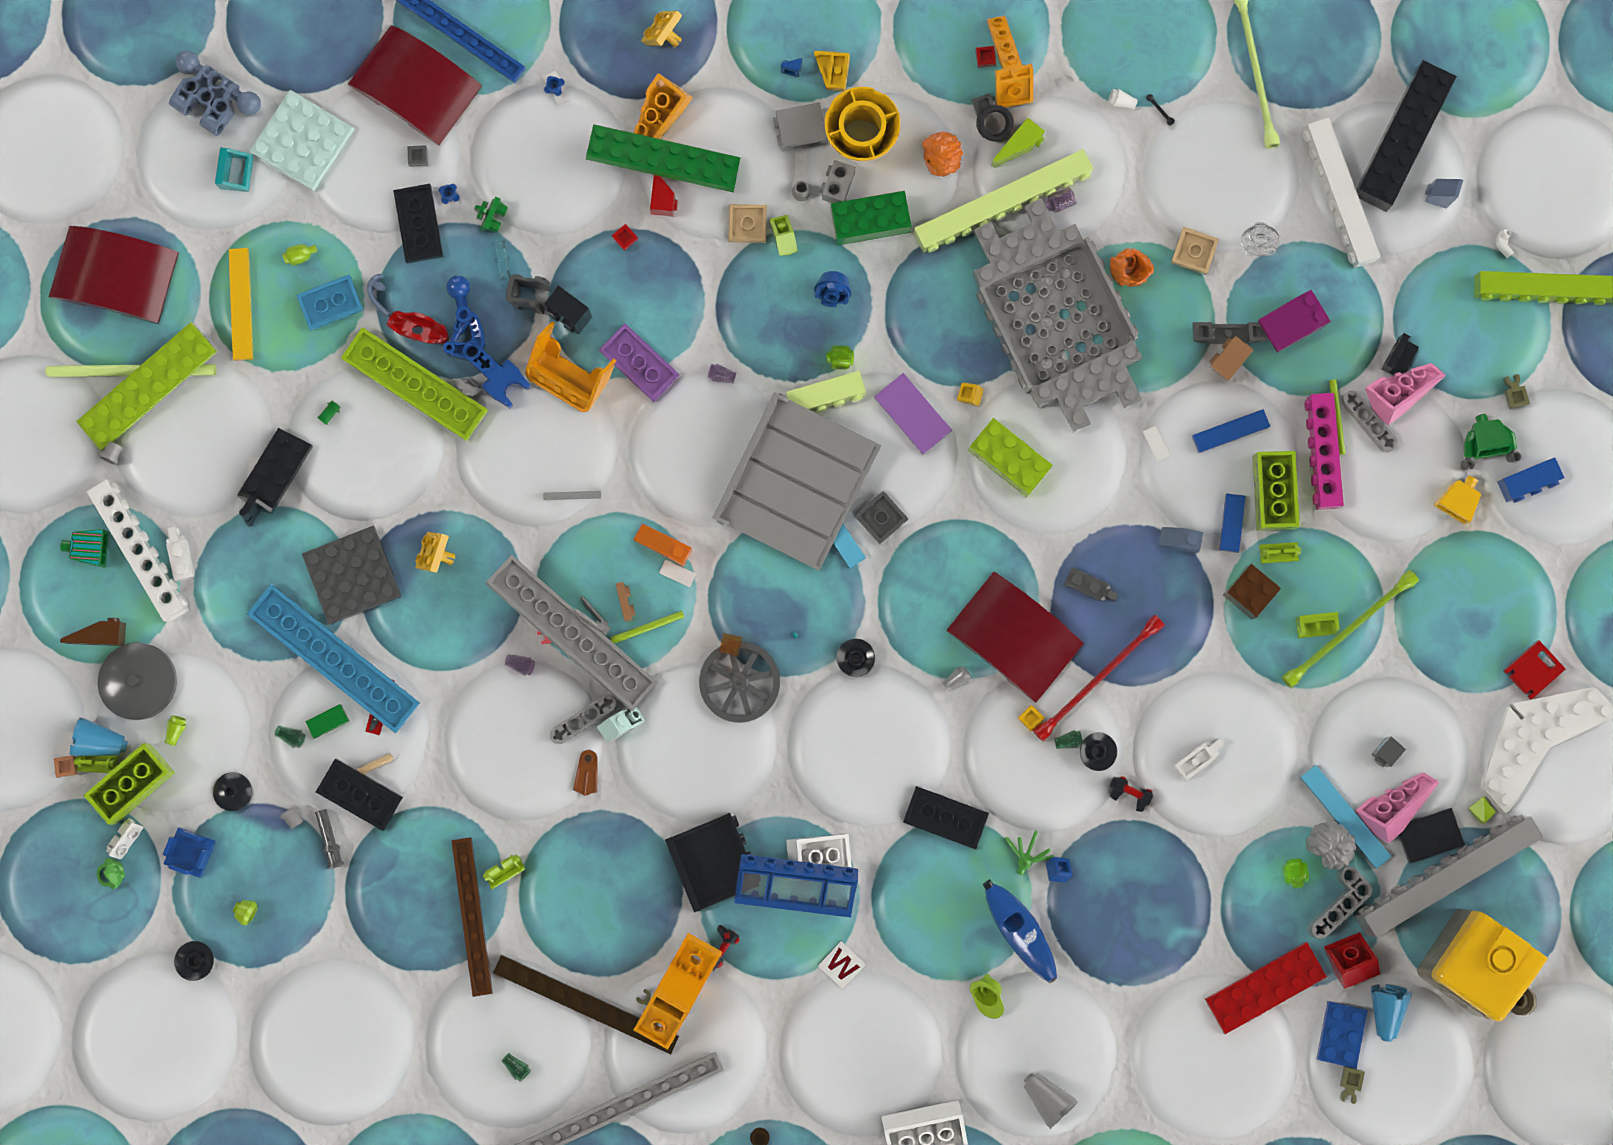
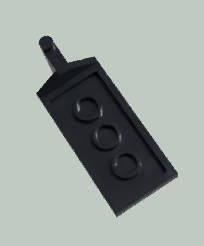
(272, 475)

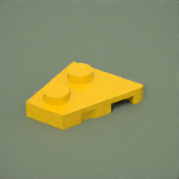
(833, 68)

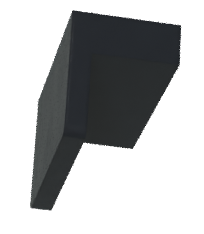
(1400, 356)

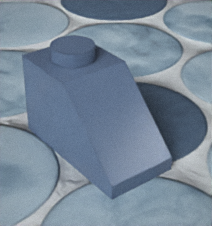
(1443, 192)
(1181, 539)

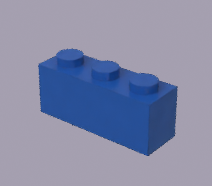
(1531, 480)

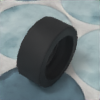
(1008, 123)

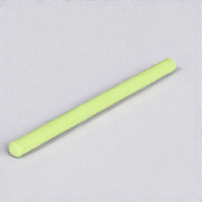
(110, 370)

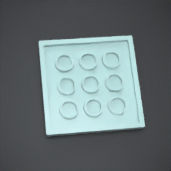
(301, 140)

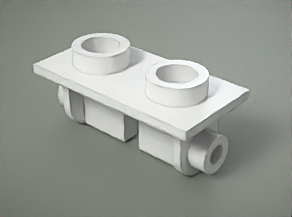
(119, 845)

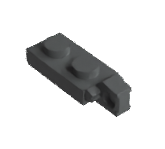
(1089, 585)

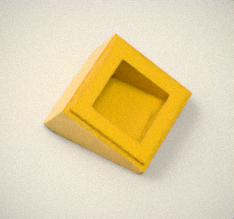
(970, 394)

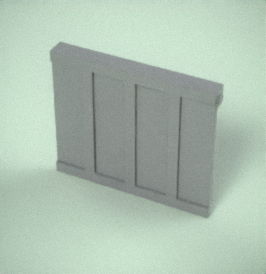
(796, 481)

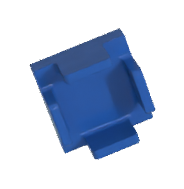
(188, 852)

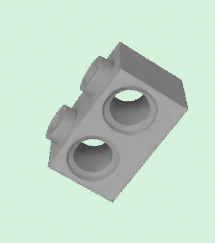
(842, 184)

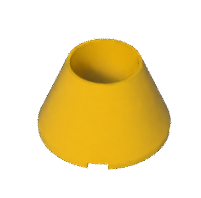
(866, 105)

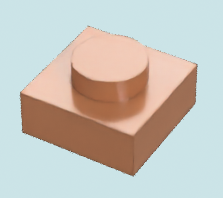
(65, 766)

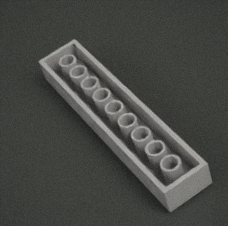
(1448, 875)

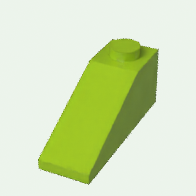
(1023, 141)

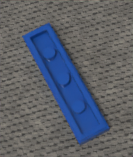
(1231, 431)

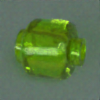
(840, 357)
(1295, 873)

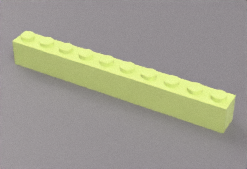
(1003, 201)

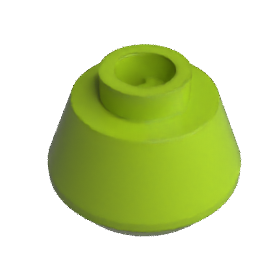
(245, 911)

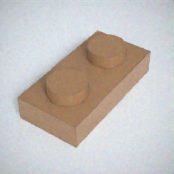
(627, 609)

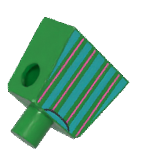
(87, 547)

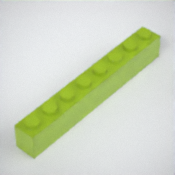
(1543, 287)

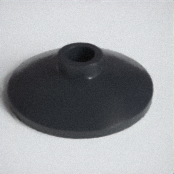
(855, 647)
(1106, 755)
(241, 795)
(184, 960)

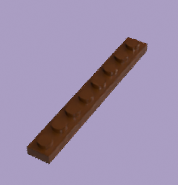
(472, 917)

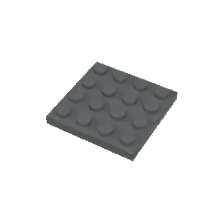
(351, 575)

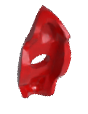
(405, 322)

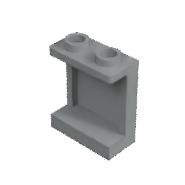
(800, 126)

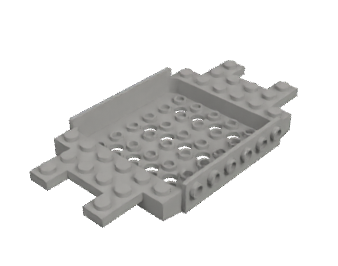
(1024, 260)

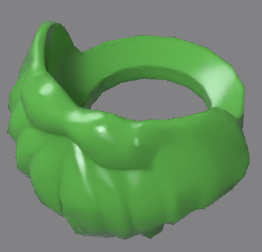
(113, 872)

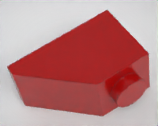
(662, 198)

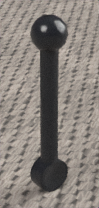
(1170, 121)

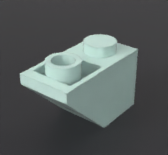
(620, 724)

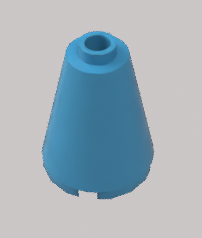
(96, 740)
(1389, 1009)

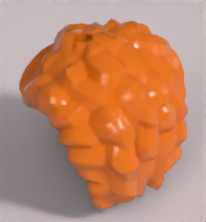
(942, 153)
(1130, 267)

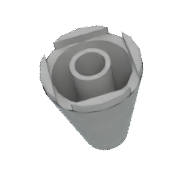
(1048, 1099)

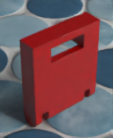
(1532, 672)

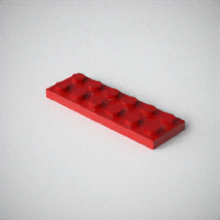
(1265, 988)

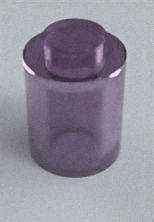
(1061, 200)

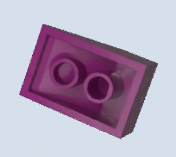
(1294, 321)

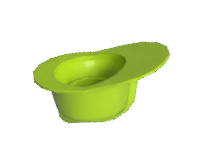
(987, 997)

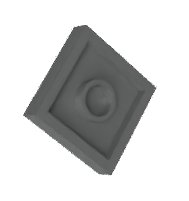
(881, 517)

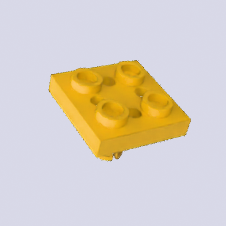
(662, 29)
(433, 552)

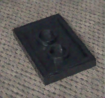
(1431, 835)

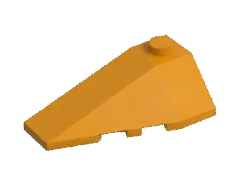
(661, 107)

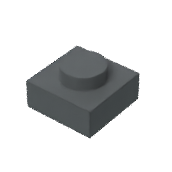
(982, 102)
(417, 155)

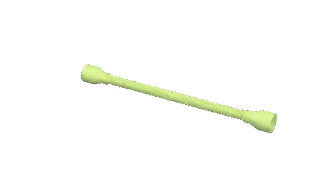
(1271, 137)

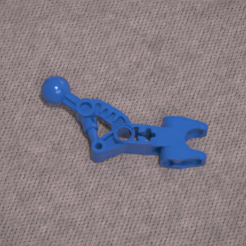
(497, 376)

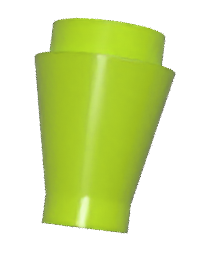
(175, 728)

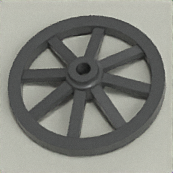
(708, 664)

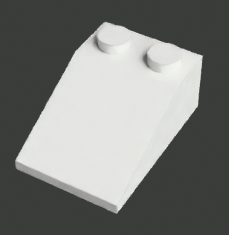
(821, 850)

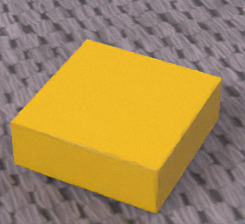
(1031, 718)

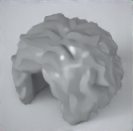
(1333, 844)

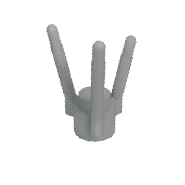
(602, 626)

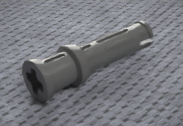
(322, 815)

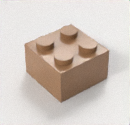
(1231, 358)

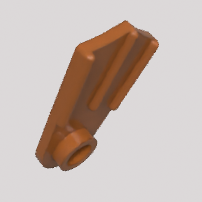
(587, 774)

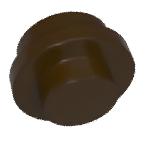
(759, 1136)

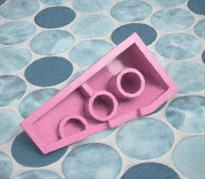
(1398, 393)
(1393, 811)

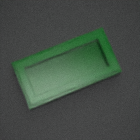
(327, 721)

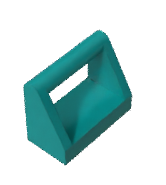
(224, 166)

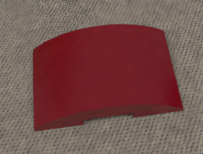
(415, 84)
(114, 273)
(1015, 636)

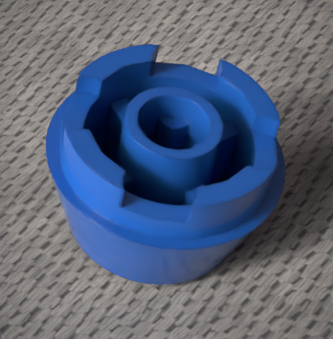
(833, 289)

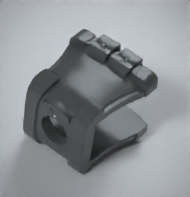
(514, 288)

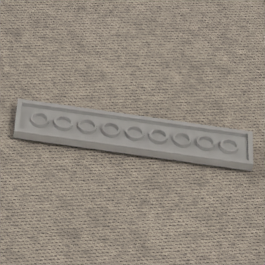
(571, 632)

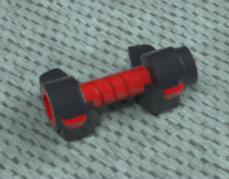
(1121, 785)
(729, 938)

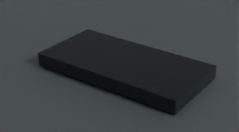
(418, 223)
(359, 794)
(945, 817)

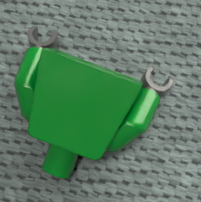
(1489, 440)

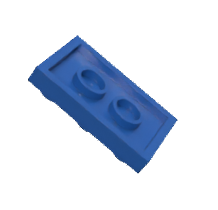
(1341, 1034)

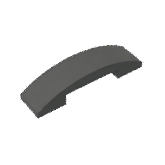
(1218, 333)

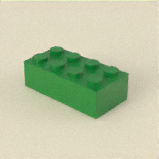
(870, 218)

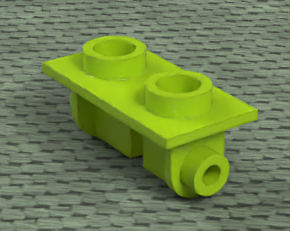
(1279, 552)
(96, 764)
(510, 867)

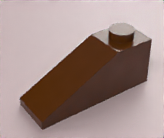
(100, 633)

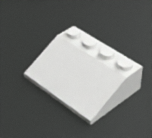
(926, 1126)

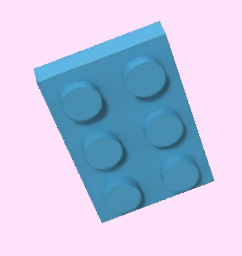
(330, 302)

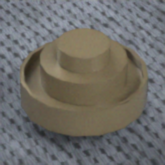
(1525, 1004)

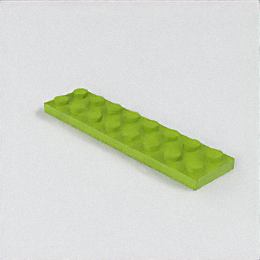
(414, 384)
(146, 386)

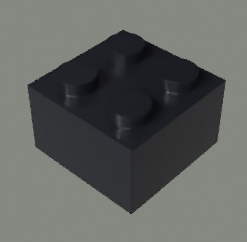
(568, 310)

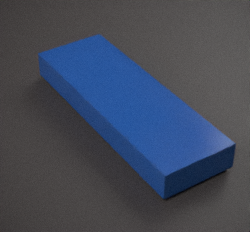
(1232, 523)

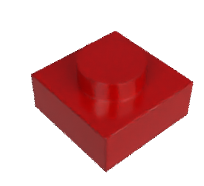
(985, 56)
(624, 237)

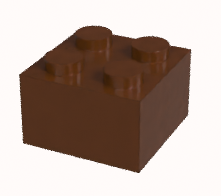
(1251, 591)

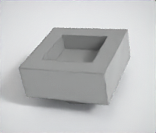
(468, 387)

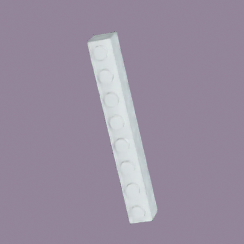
(1341, 193)

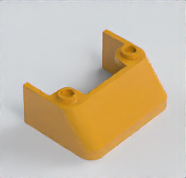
(561, 376)

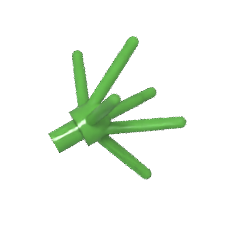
(1025, 859)

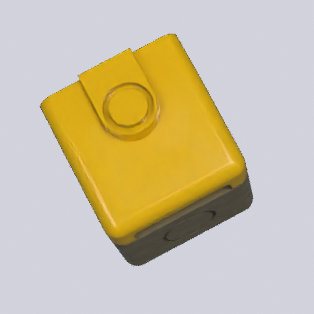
(1481, 964)

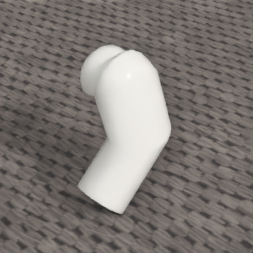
(1502, 241)

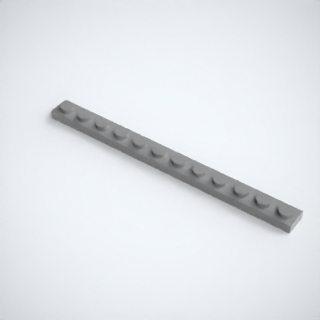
(628, 1102)

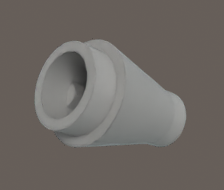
(958, 678)

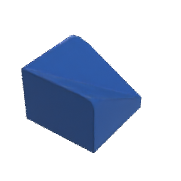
(792, 67)
(1058, 869)

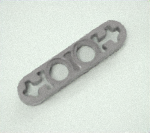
(1366, 423)
(581, 716)

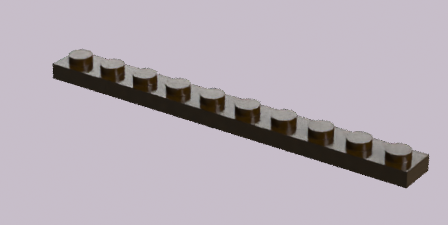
(573, 999)

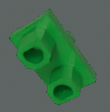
(495, 207)

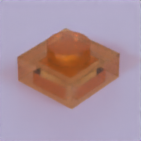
(730, 644)

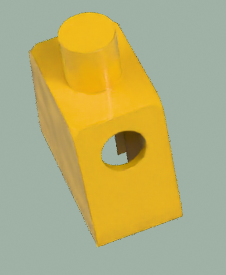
(1460, 500)

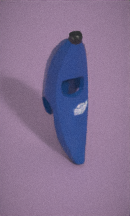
(1020, 931)

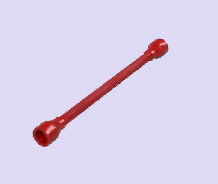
(1045, 729)

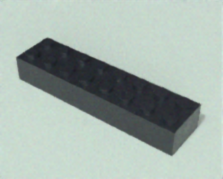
(1404, 135)

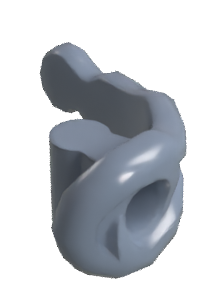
(374, 282)

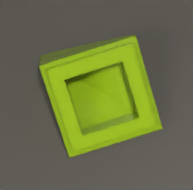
(1482, 810)

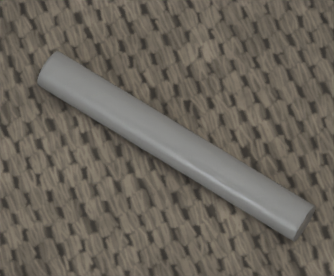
(572, 495)

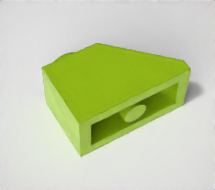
(783, 235)

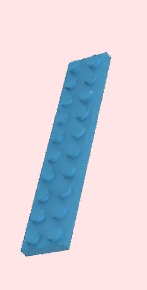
(333, 658)

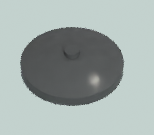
(137, 681)

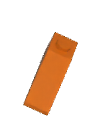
(663, 545)

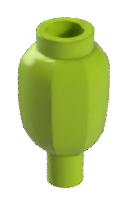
(298, 254)

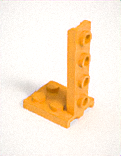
(1014, 80)

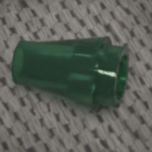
(291, 736)
(1069, 740)
(516, 1067)

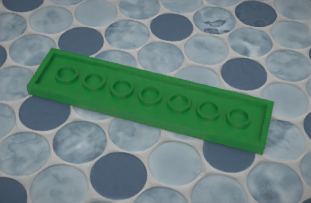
(663, 158)

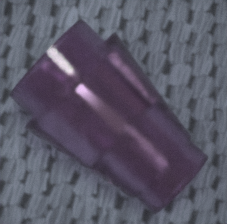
(721, 374)
(521, 664)

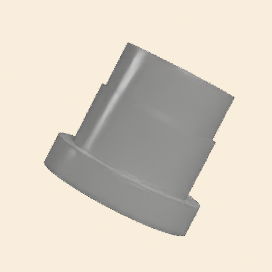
(801, 196)
(111, 453)
(292, 817)

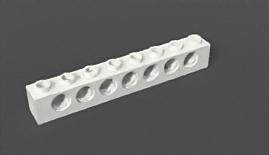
(100, 495)

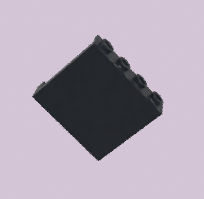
(708, 860)

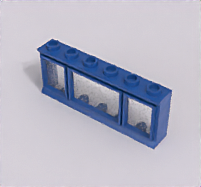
(796, 885)

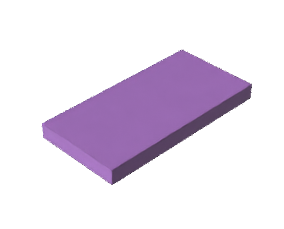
(639, 362)
(913, 413)

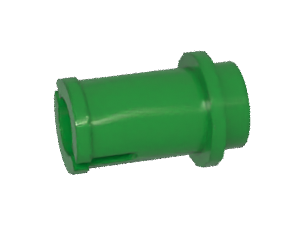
(328, 413)

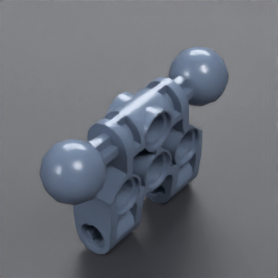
(206, 77)

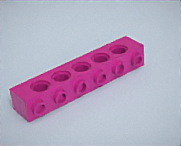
(1326, 404)

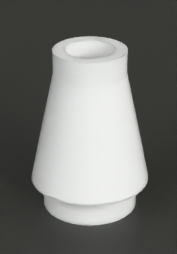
(1121, 99)

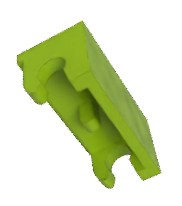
(1317, 625)

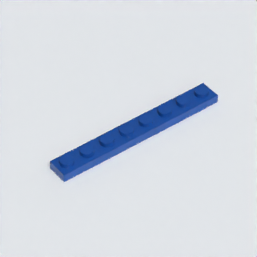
(466, 37)

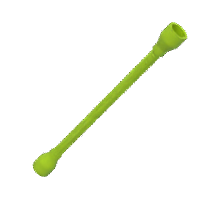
(1405, 582)

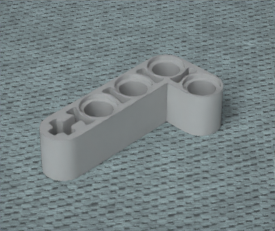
(1337, 905)

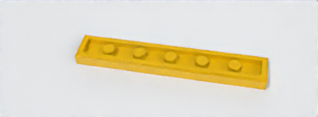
(240, 304)

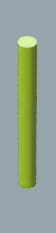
(1334, 389)
(647, 627)

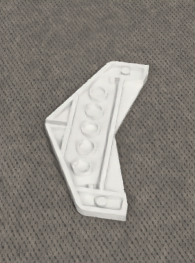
(1526, 740)

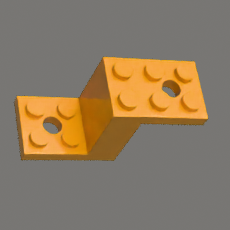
(677, 991)

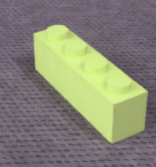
(829, 392)

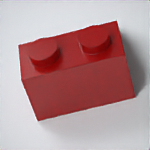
(1352, 960)

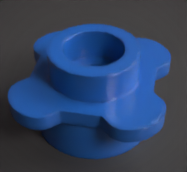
(554, 81)
(444, 190)

